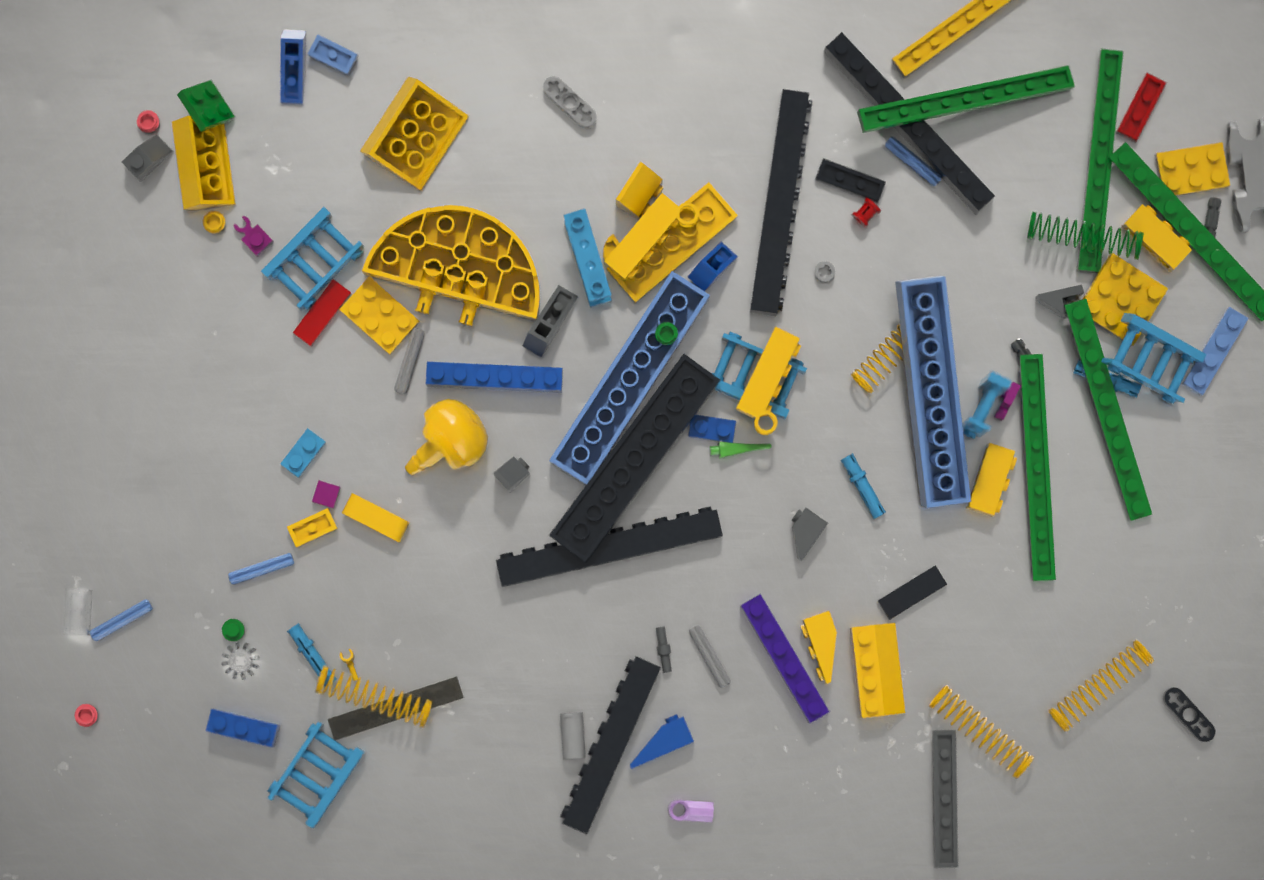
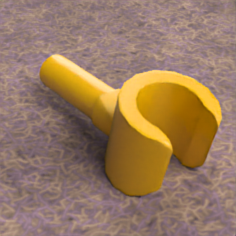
(350, 664)

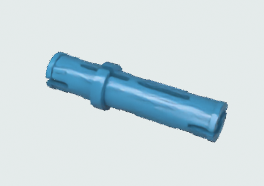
(1119, 383)
(865, 490)
(309, 651)

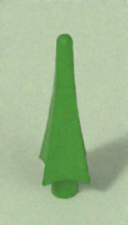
(727, 449)

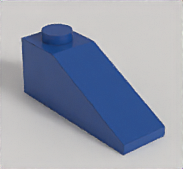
(292, 66)
(667, 739)

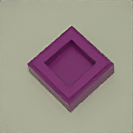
(326, 494)

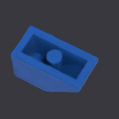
(712, 266)

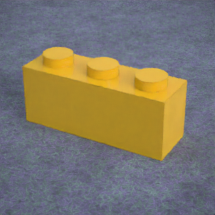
(1158, 237)
(991, 479)

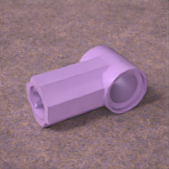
(693, 811)

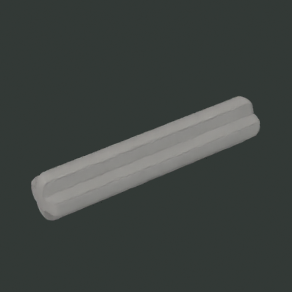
(409, 360)
(709, 656)

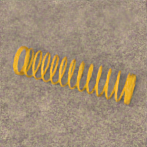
(863, 383)
(1140, 651)
(425, 711)
(1027, 760)

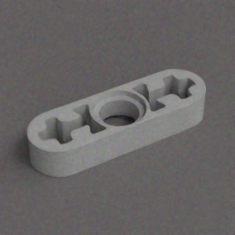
(569, 111)

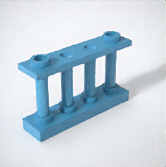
(307, 238)
(587, 258)
(1171, 345)
(992, 386)
(737, 389)
(325, 794)

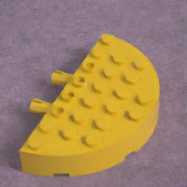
(460, 257)

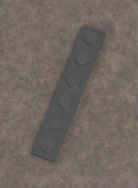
(945, 799)

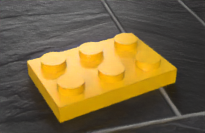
(1193, 169)
(379, 315)

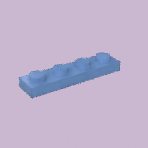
(1215, 350)

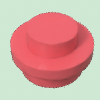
(148, 121)
(86, 715)

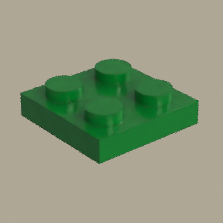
(205, 105)

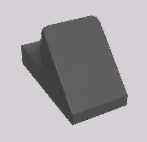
(1054, 299)

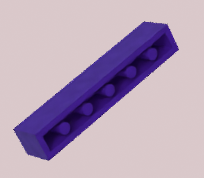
(784, 658)

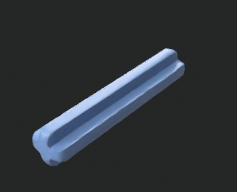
(913, 161)
(261, 568)
(121, 620)

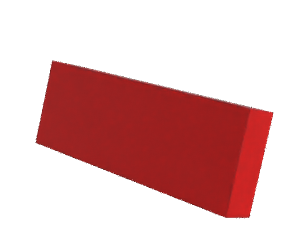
(1141, 107)
(321, 312)

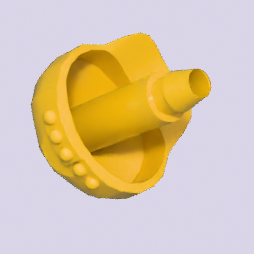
(451, 433)

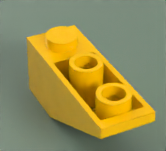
(823, 639)

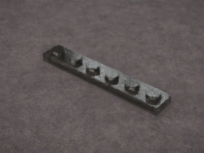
(365, 719)

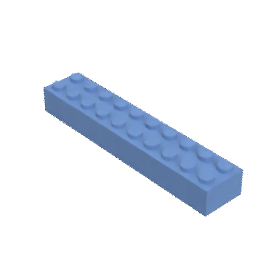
(628, 380)
(933, 391)

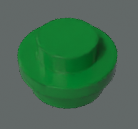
(666, 333)
(233, 630)

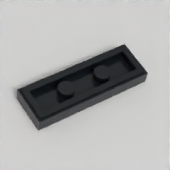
(850, 180)
(912, 592)

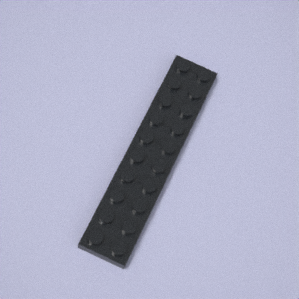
(634, 458)

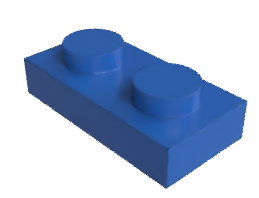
(712, 428)

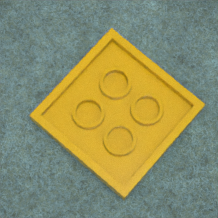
(1122, 290)

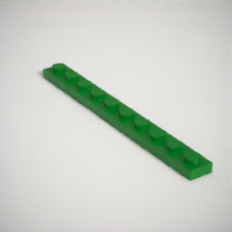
(965, 99)
(1100, 149)
(1190, 228)
(1108, 409)
(1037, 467)

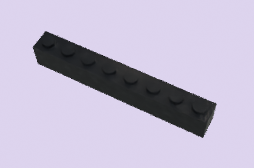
(611, 745)

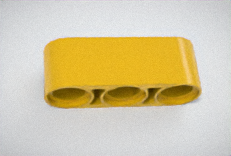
(375, 517)

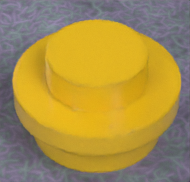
(214, 222)

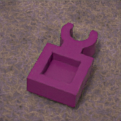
(254, 237)
(1008, 398)

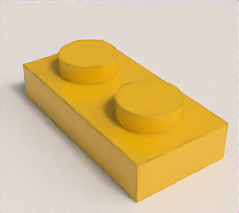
(312, 527)

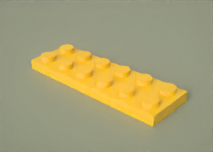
(681, 242)

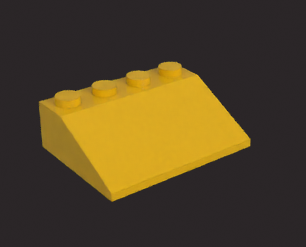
(414, 133)

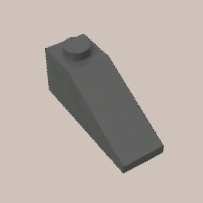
(549, 321)

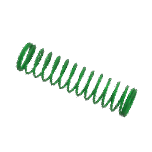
(1139, 238)

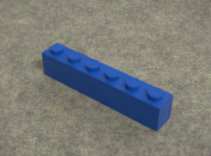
(494, 377)

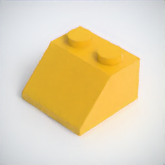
(639, 191)

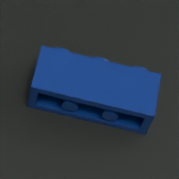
(242, 727)

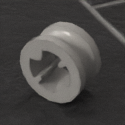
(828, 277)

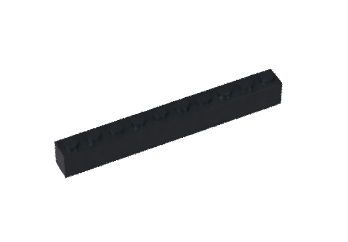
(917, 134)
(779, 202)
(615, 546)

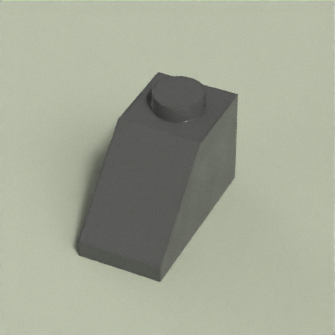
(147, 157)
(512, 473)
(806, 531)

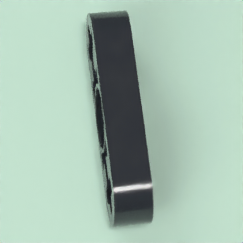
(1198, 714)

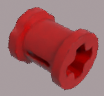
(866, 212)

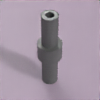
(663, 649)

